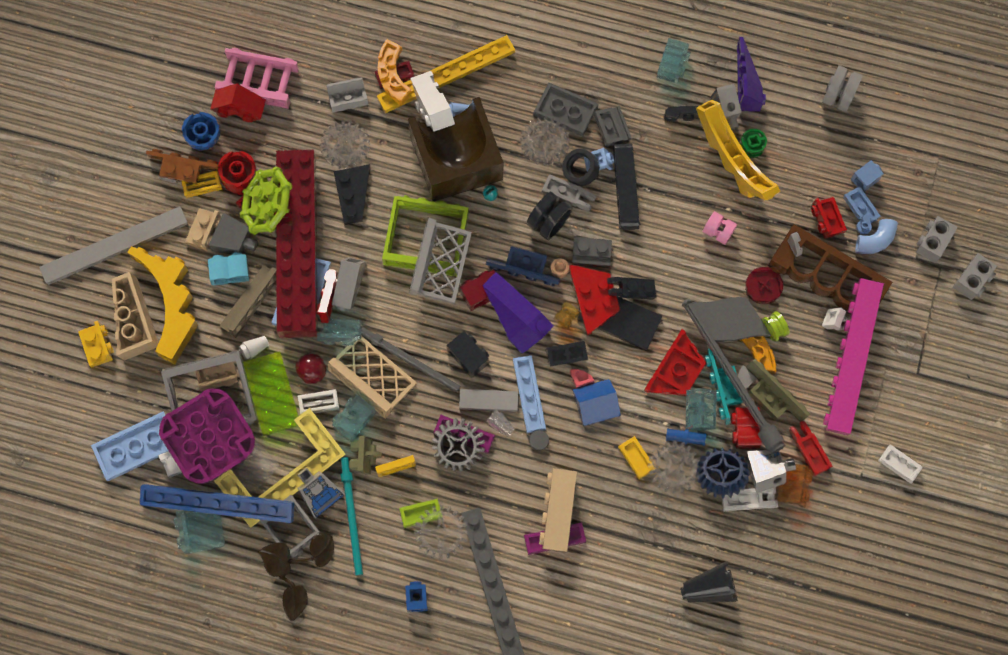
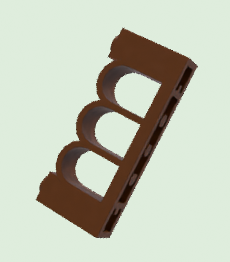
(784, 262)

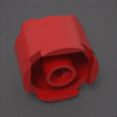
(236, 162)

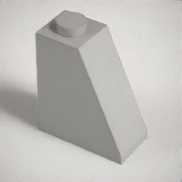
(348, 283)

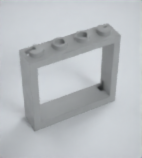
(169, 372)

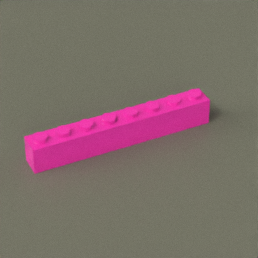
(854, 356)

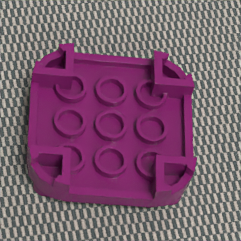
(207, 436)

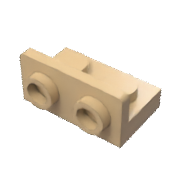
(203, 229)

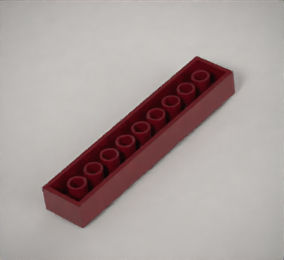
(297, 248)

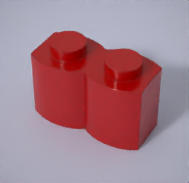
(745, 429)

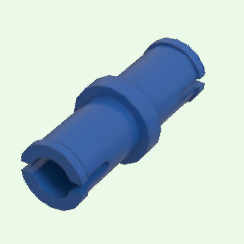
(686, 436)

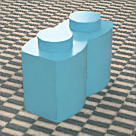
(228, 269)

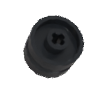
(549, 215)

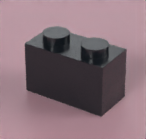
(468, 354)

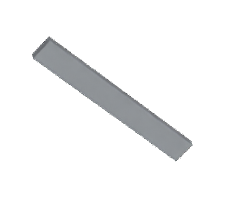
(113, 245)

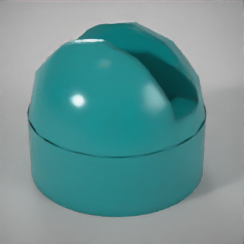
(492, 195)

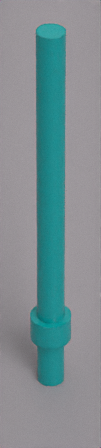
(346, 478)

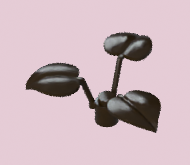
(276, 563)

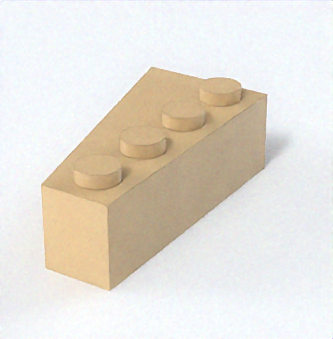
(133, 323)
(559, 510)

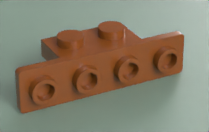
(181, 168)

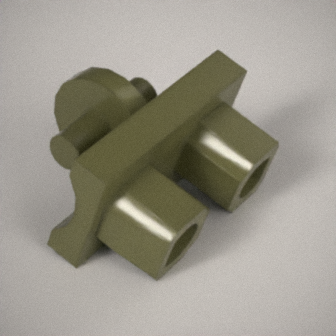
(366, 455)

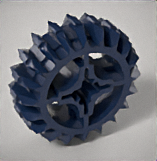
(733, 468)

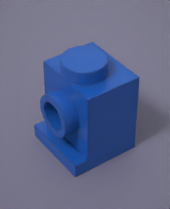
(416, 588)

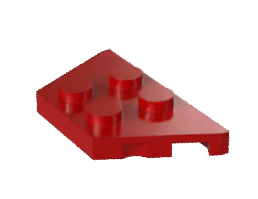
(593, 296)
(678, 368)

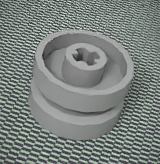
(840, 88)

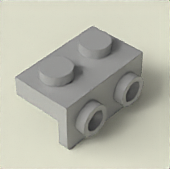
(347, 94)

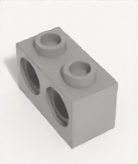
(938, 240)
(973, 275)

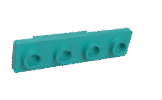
(726, 392)

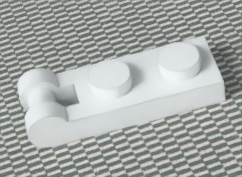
(750, 499)

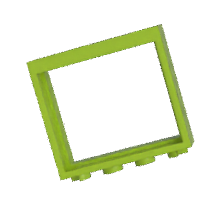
(427, 206)

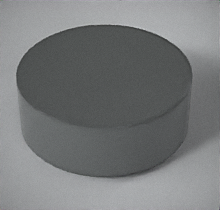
(539, 440)

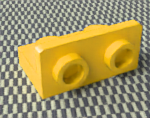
(96, 345)

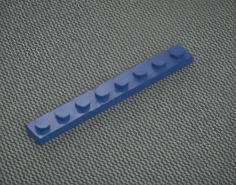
(217, 503)

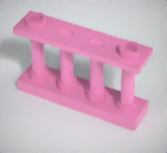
(277, 98)

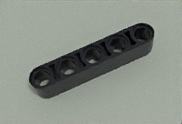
(626, 186)

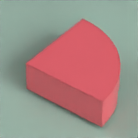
(581, 378)

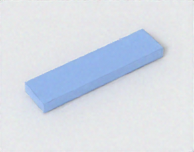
(529, 394)

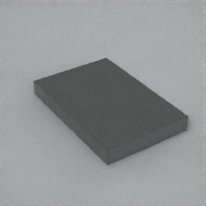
(567, 107)

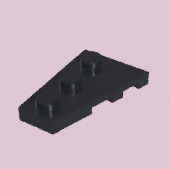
(352, 189)

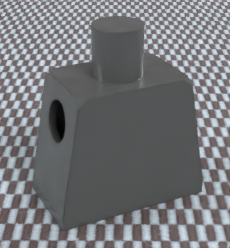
(231, 237)

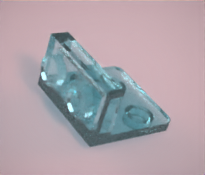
(198, 531)

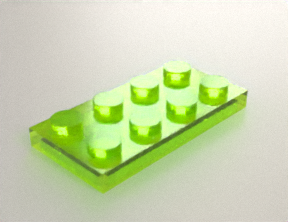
(271, 393)

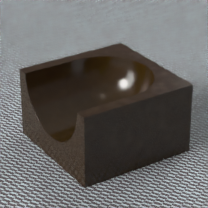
(458, 155)

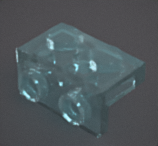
(340, 330)

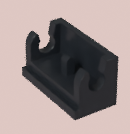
(566, 353)

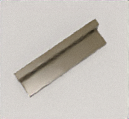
(249, 301)

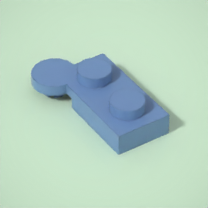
(862, 208)

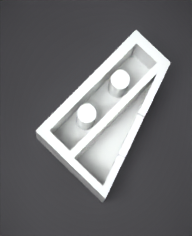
(431, 103)

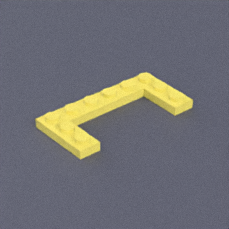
(327, 454)

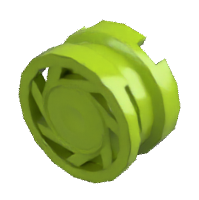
(776, 326)

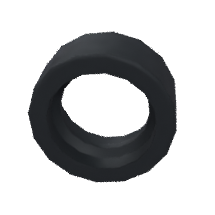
(570, 159)

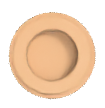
(560, 268)

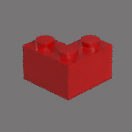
(238, 101)

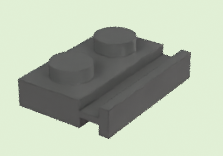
(612, 126)
(592, 252)

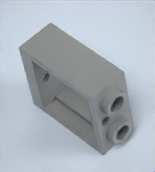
(298, 549)

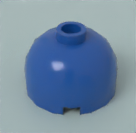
(201, 131)

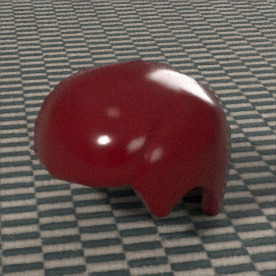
(311, 368)

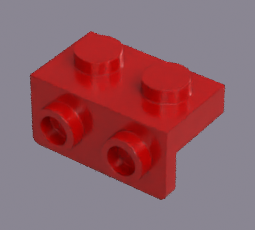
(828, 217)

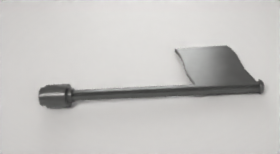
(733, 321)

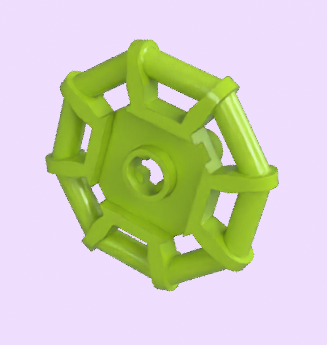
(264, 211)

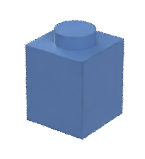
(867, 175)

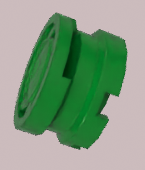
(753, 142)

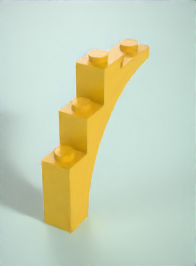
(734, 159)
(178, 326)

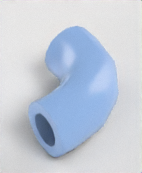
(879, 240)

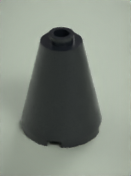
(710, 586)

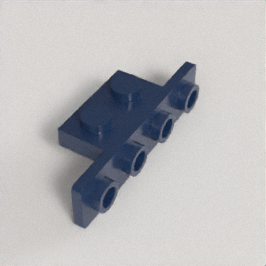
(525, 263)

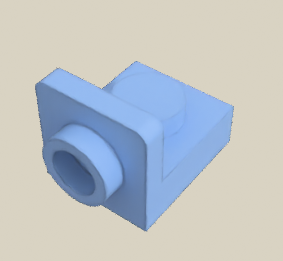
(604, 157)

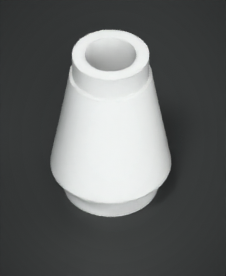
(253, 347)

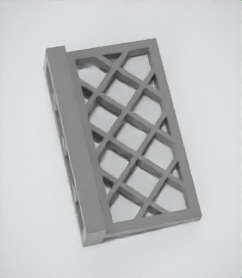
(423, 259)

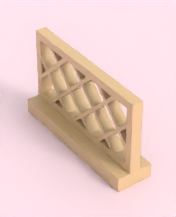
(362, 388)

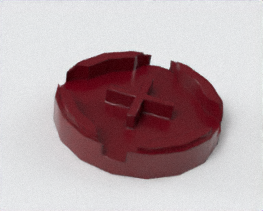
(764, 285)

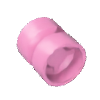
(713, 225)

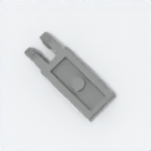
(568, 192)

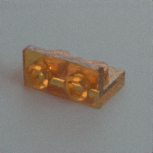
(796, 486)

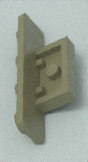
(773, 395)

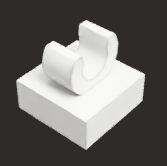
(834, 319)

